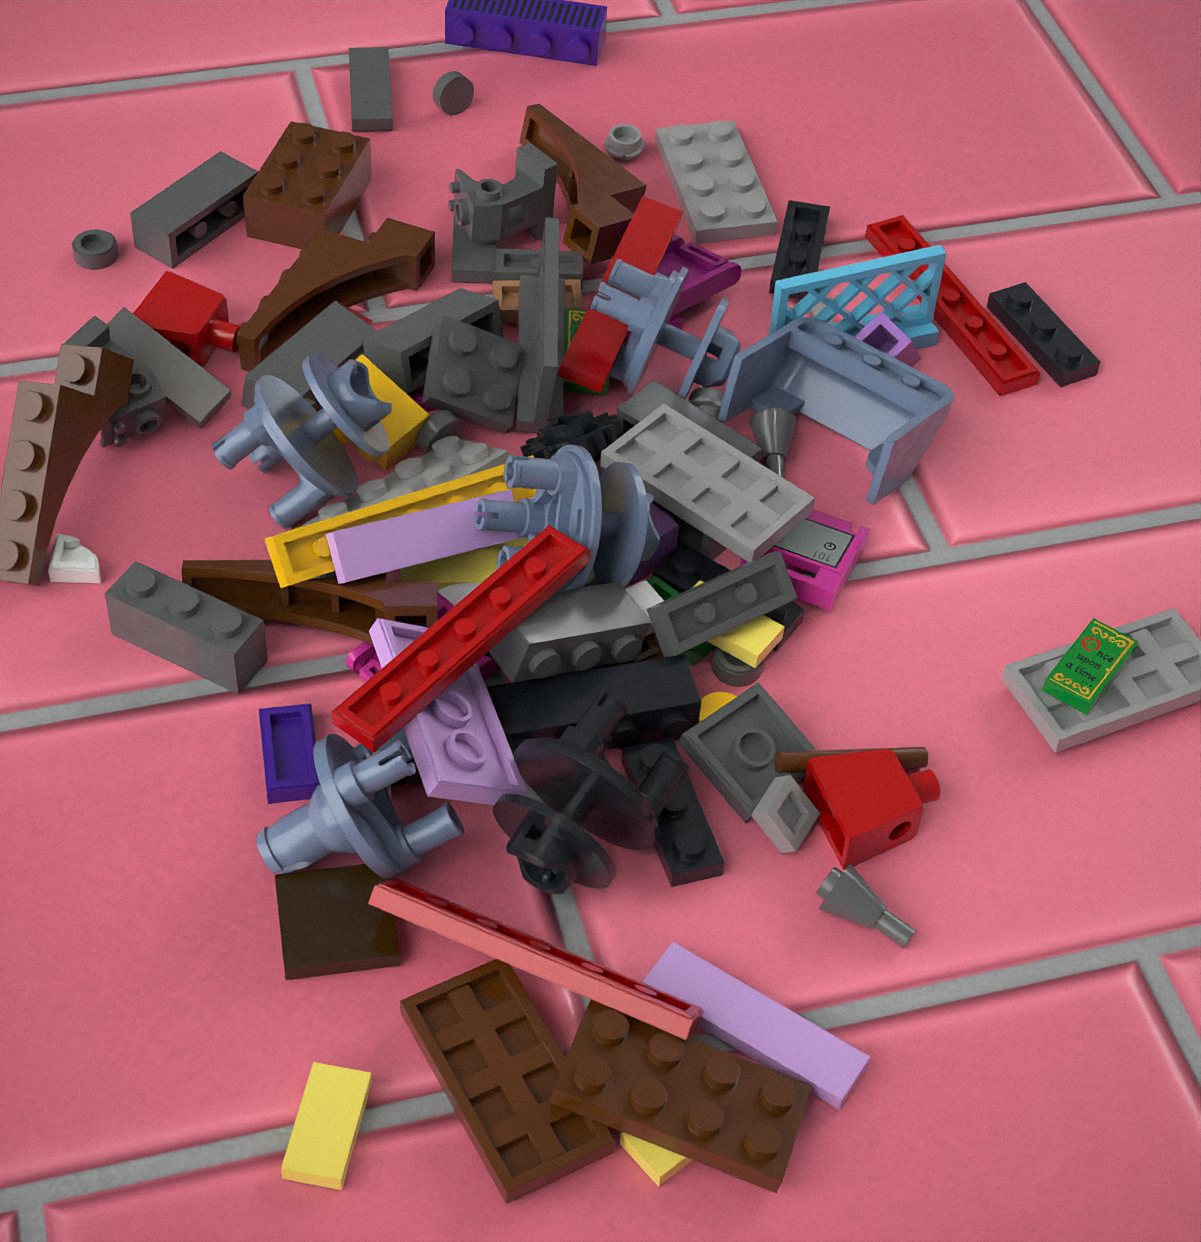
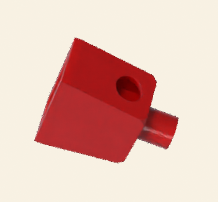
(189, 317)
(867, 802)

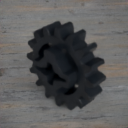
(576, 429)

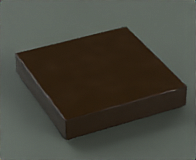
(331, 925)

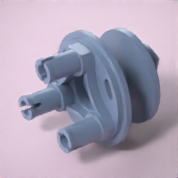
(649, 327)
(291, 429)
(600, 513)

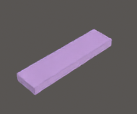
(412, 539)
(761, 1026)

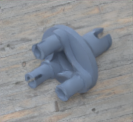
(355, 813)

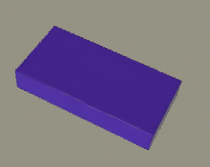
(288, 752)

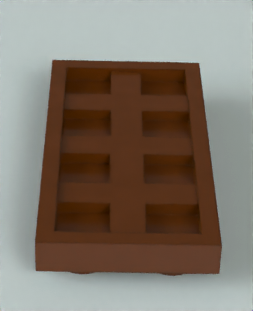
(499, 1077)
(682, 1096)

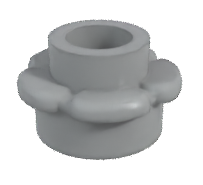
(624, 142)
(707, 400)

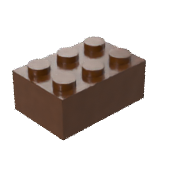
(307, 185)

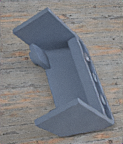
(845, 388)

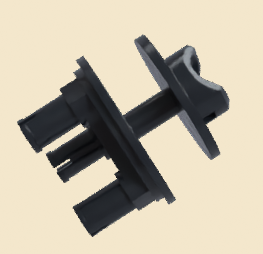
(586, 795)

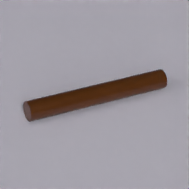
(797, 760)

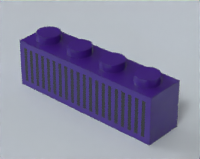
(529, 28)

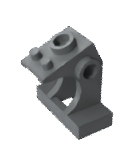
(500, 210)
(146, 399)

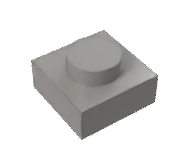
(785, 814)

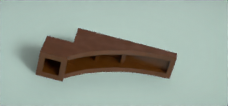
(596, 187)
(339, 271)
(45, 446)
(316, 602)

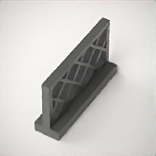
(542, 336)

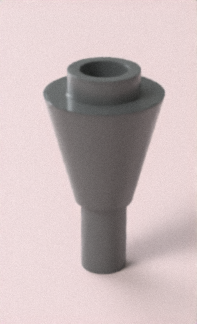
(773, 433)
(853, 899)

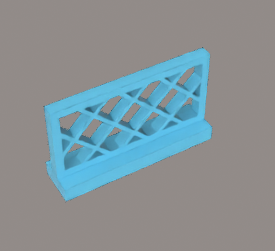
(911, 320)

